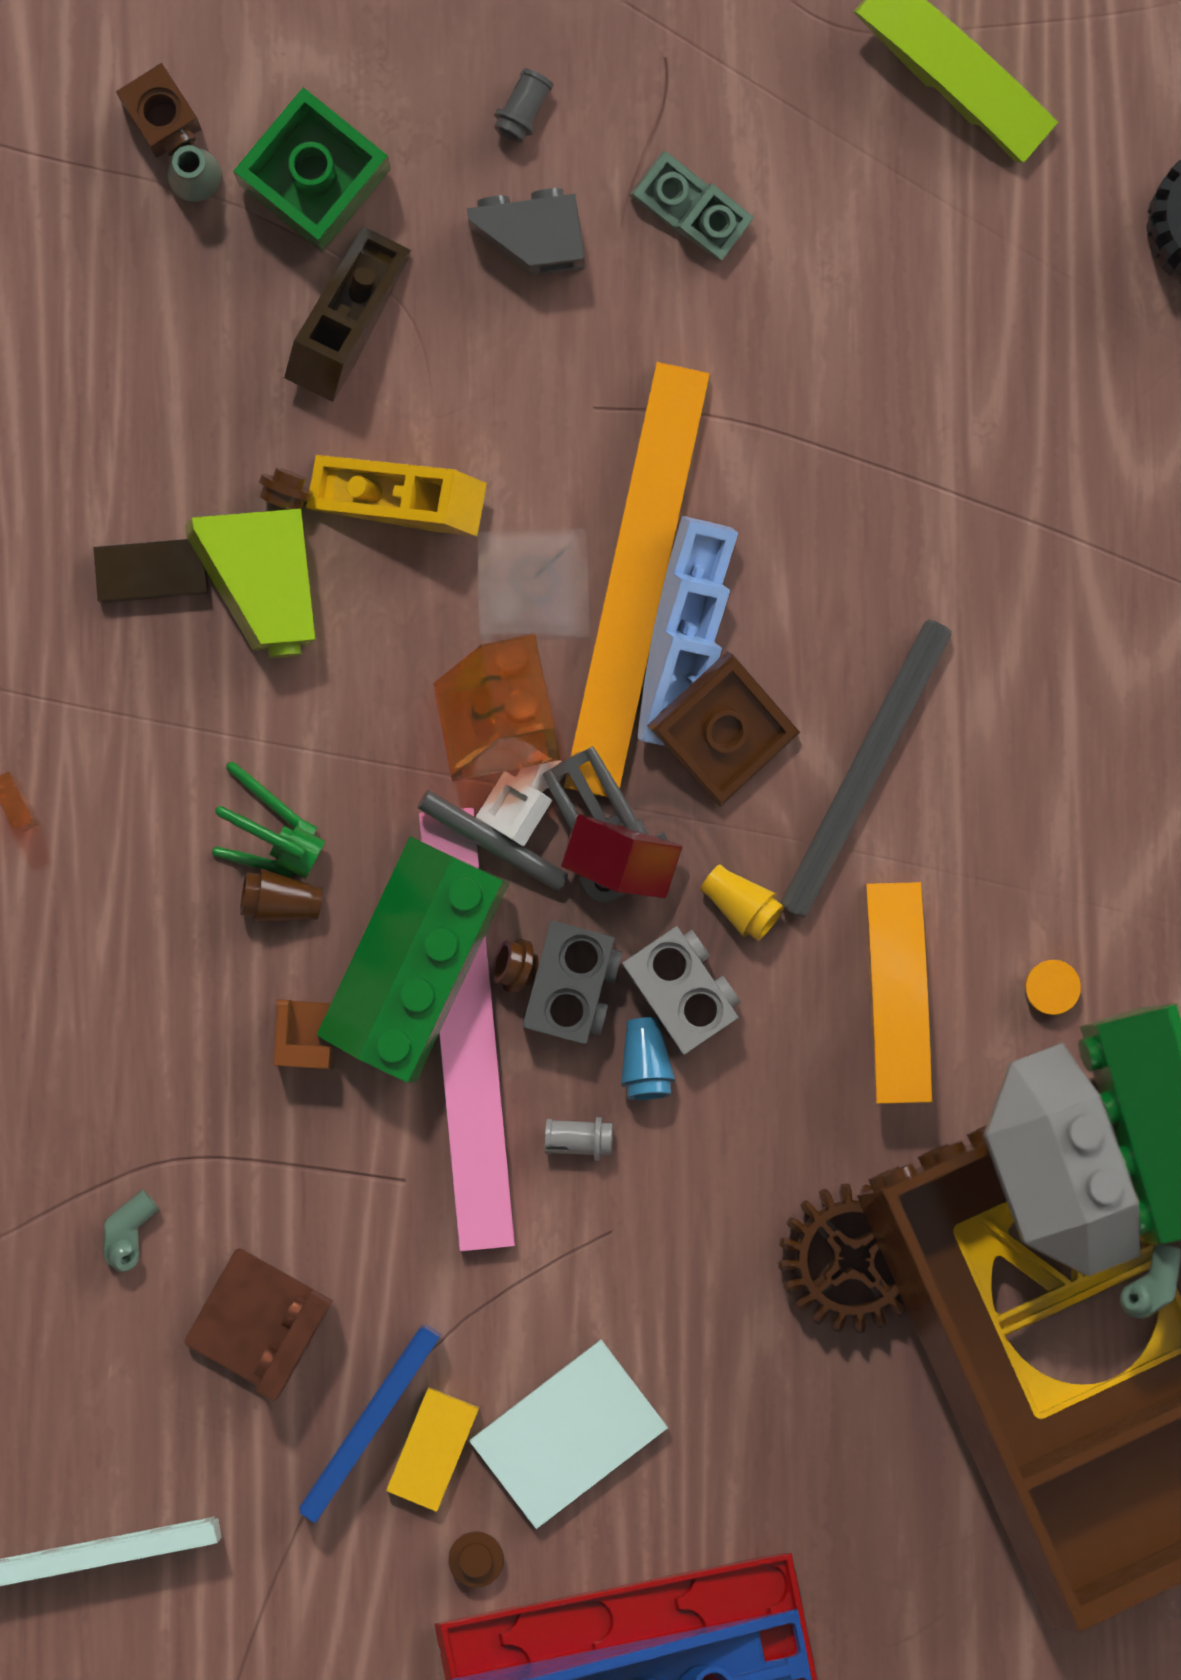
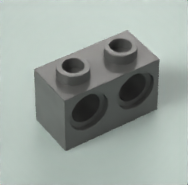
(556, 979)

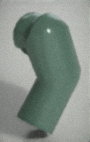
(1156, 1288)

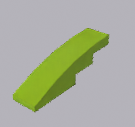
(960, 72)

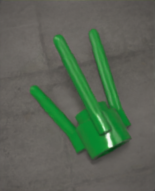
(293, 848)

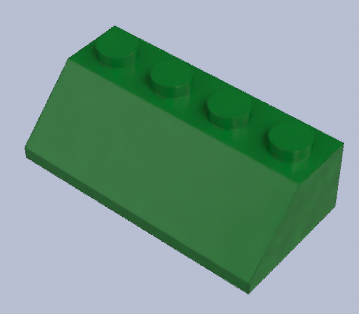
(412, 960)
(1140, 1087)

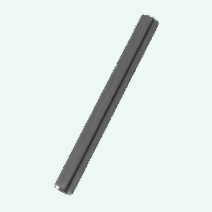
(866, 768)

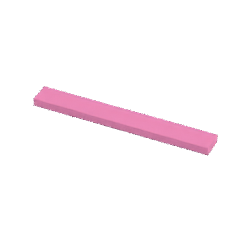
(473, 1087)

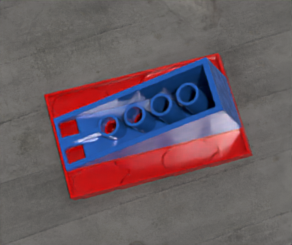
(683, 1626)

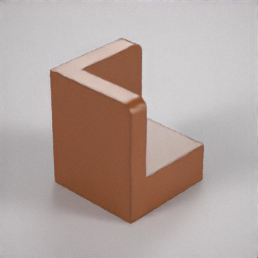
(296, 1035)

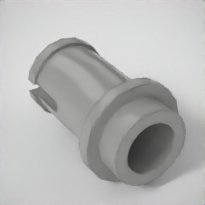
(579, 1138)

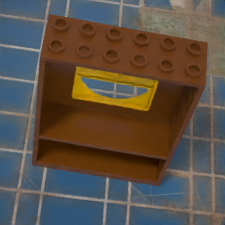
(1072, 1468)

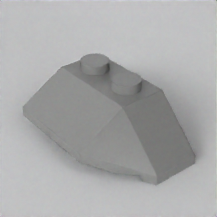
(1062, 1164)

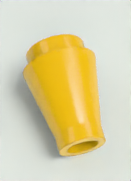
(743, 902)

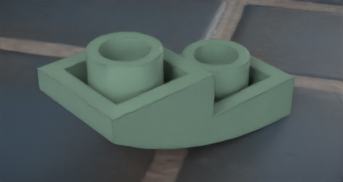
(691, 206)

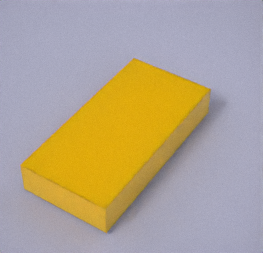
(432, 1449)

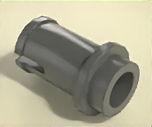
(522, 106)

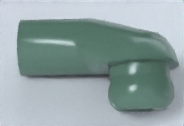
(121, 1231)

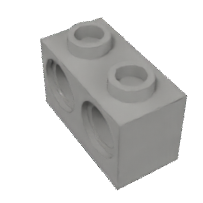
(669, 997)

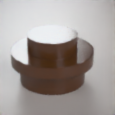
(285, 489)
(515, 965)
(476, 1559)

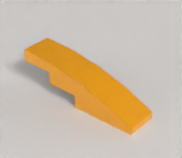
(898, 993)

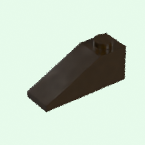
(345, 314)

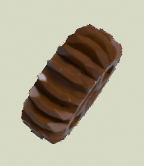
(816, 1290)

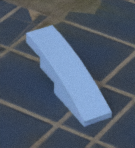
(686, 616)

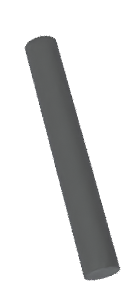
(492, 840)

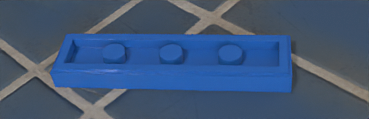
(369, 1422)

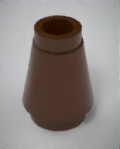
(278, 898)

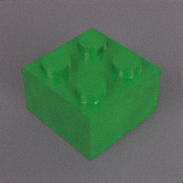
(312, 169)

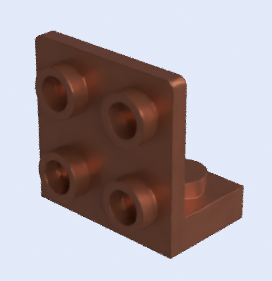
(258, 1322)

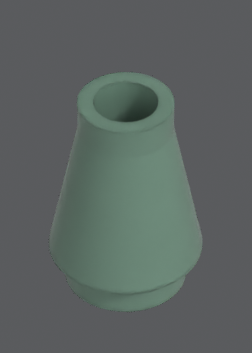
(197, 184)

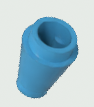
(646, 1061)

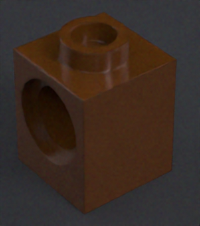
(143, 95)

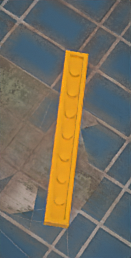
(639, 570)

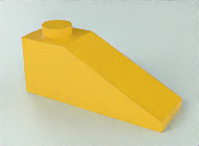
(398, 494)

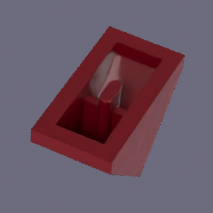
(621, 857)

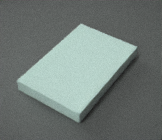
(568, 1433)

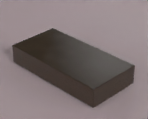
(148, 571)

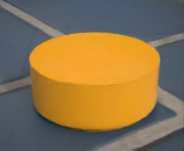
(1052, 987)

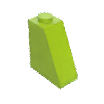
(260, 574)

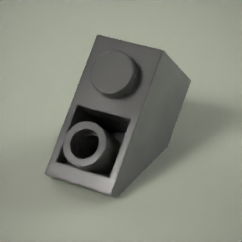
(533, 233)

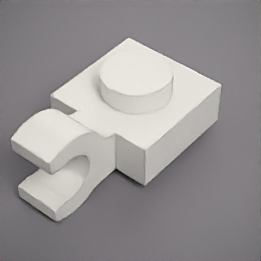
(518, 802)

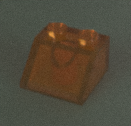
(496, 710)

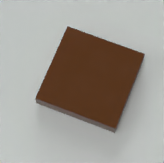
(723, 728)

